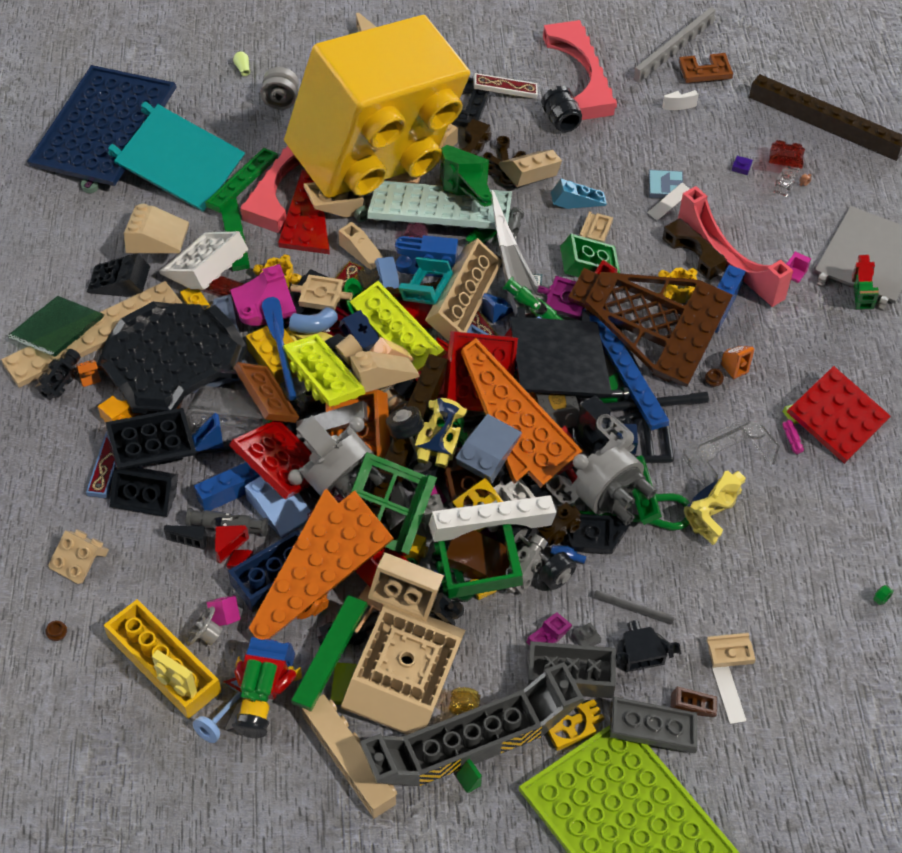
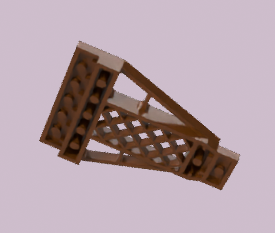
(693, 329)

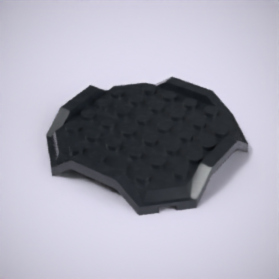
(169, 353)

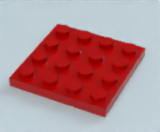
(458, 380)
(838, 414)
(273, 454)

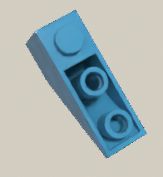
(573, 195)

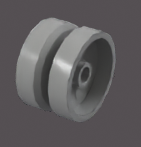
(279, 88)

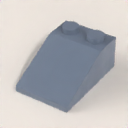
(488, 448)

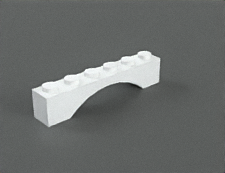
(458, 521)

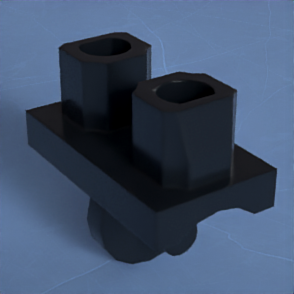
(446, 609)

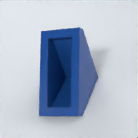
(495, 307)
(208, 435)

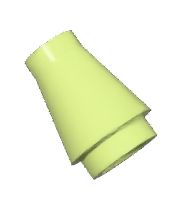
(241, 60)

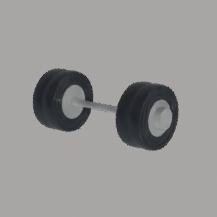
(405, 424)
(556, 570)

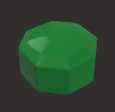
(883, 594)

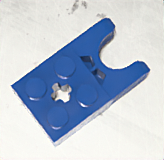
(425, 247)

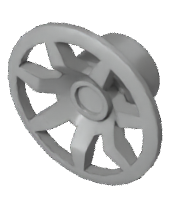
(207, 630)

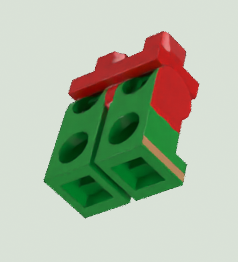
(864, 292)

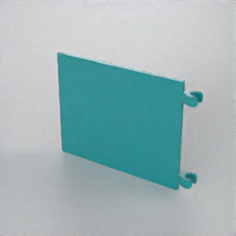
(178, 156)

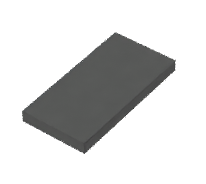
(653, 724)

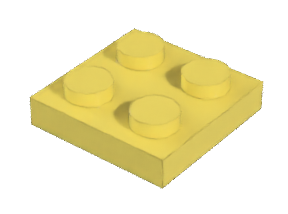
(174, 674)

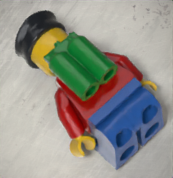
(262, 676)

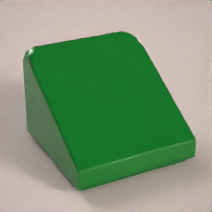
(469, 776)

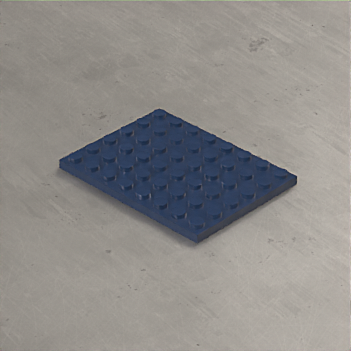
(98, 114)

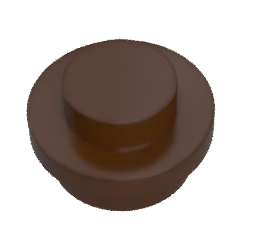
(714, 377)
(56, 630)

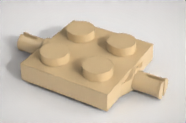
(321, 292)

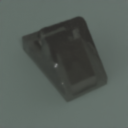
(367, 280)

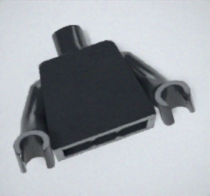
(643, 648)

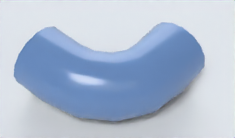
(313, 323)

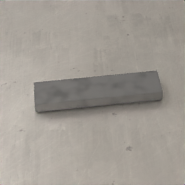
(338, 418)

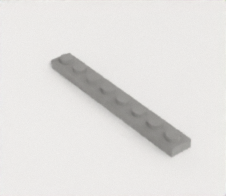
(674, 44)

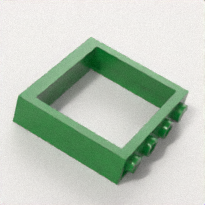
(483, 585)

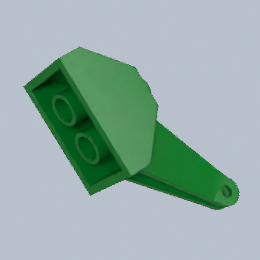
(465, 174)

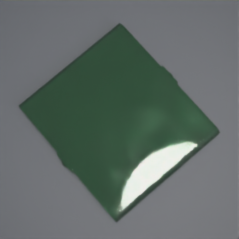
(56, 326)

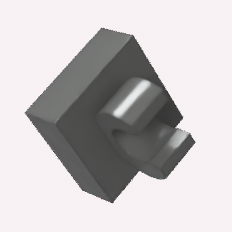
(586, 635)

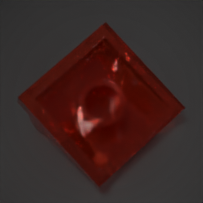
(787, 154)

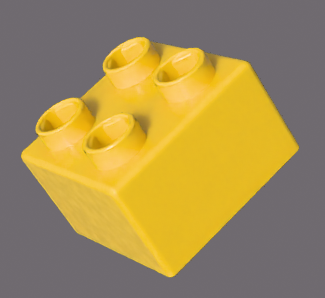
(376, 106)

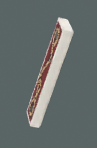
(505, 86)

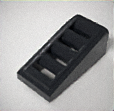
(187, 535)

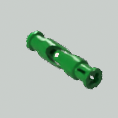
(524, 296)

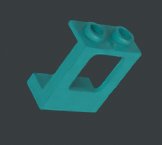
(426, 294)

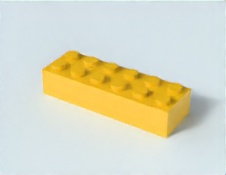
(140, 635)

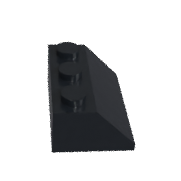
(143, 490)

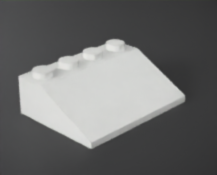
(205, 259)

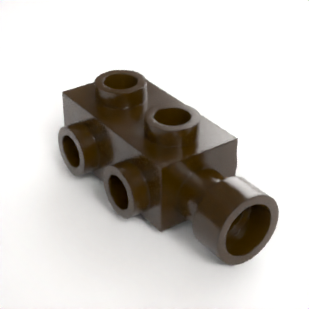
(565, 520)

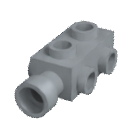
(530, 564)

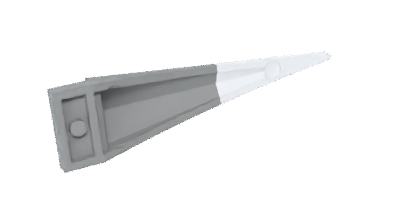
(514, 262)

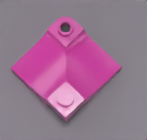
(249, 297)

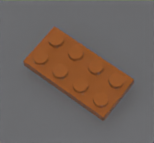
(266, 392)

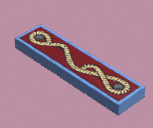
(102, 473)

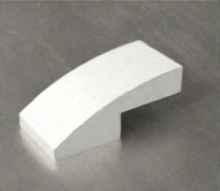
(676, 101)

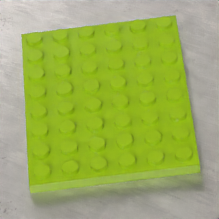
(620, 800)

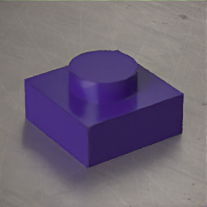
(742, 165)

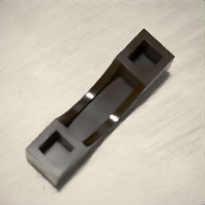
(476, 135)
(681, 235)

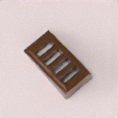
(687, 694)

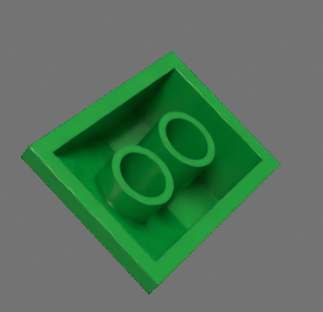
(586, 253)

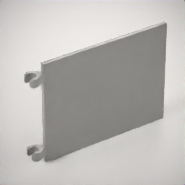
(865, 235)

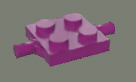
(558, 297)

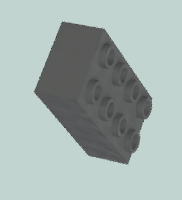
(590, 666)

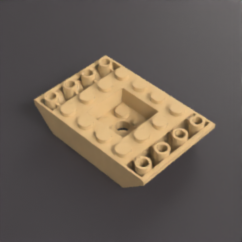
(398, 692)

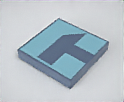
(663, 182)

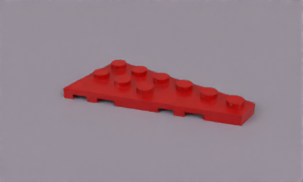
(304, 225)

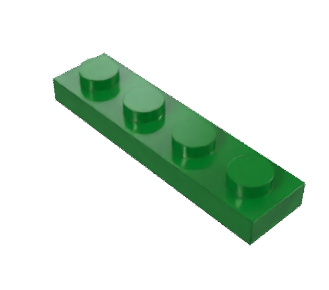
(647, 508)

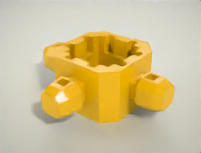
(286, 266)
(672, 292)

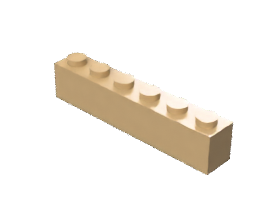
(348, 756)

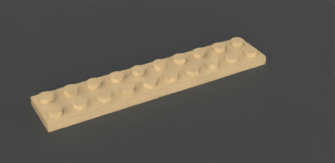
(30, 363)

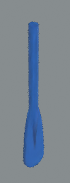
(274, 318)

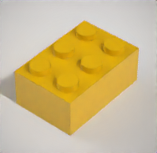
(265, 351)

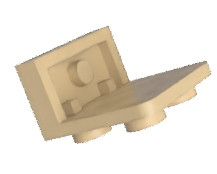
(75, 555)

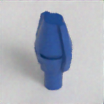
(569, 551)

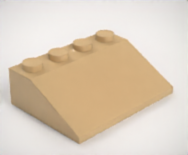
(154, 231)

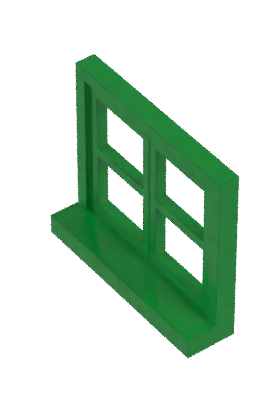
(416, 508)

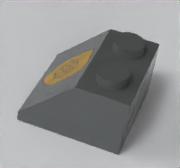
(560, 407)

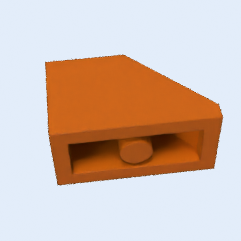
(737, 360)

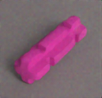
(793, 437)

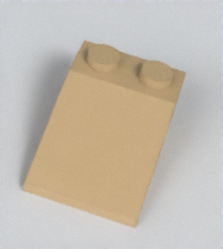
(341, 205)
(381, 370)

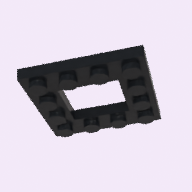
(475, 105)

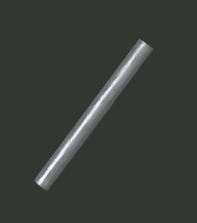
(634, 606)

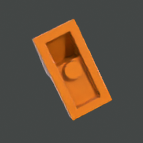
(88, 373)

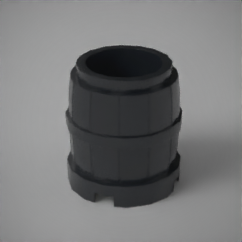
(562, 109)

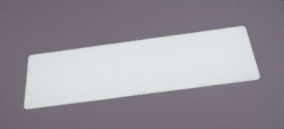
(668, 202)
(729, 694)

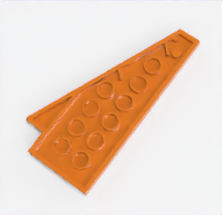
(543, 444)
(326, 552)

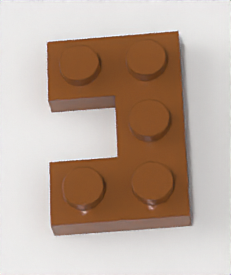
(718, 70)

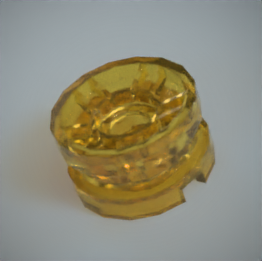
(463, 700)

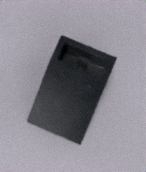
(120, 276)

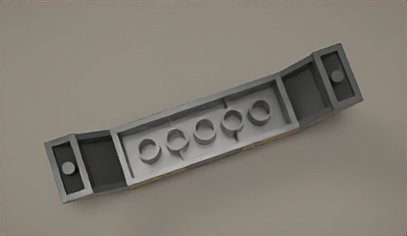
(475, 733)

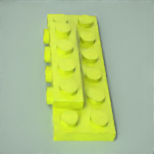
(396, 324)
(322, 371)

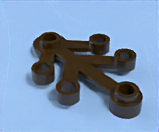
(503, 144)

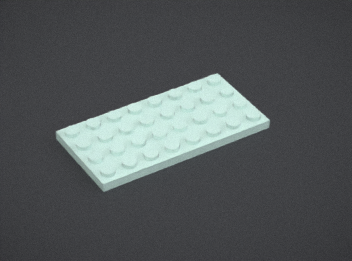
(433, 205)

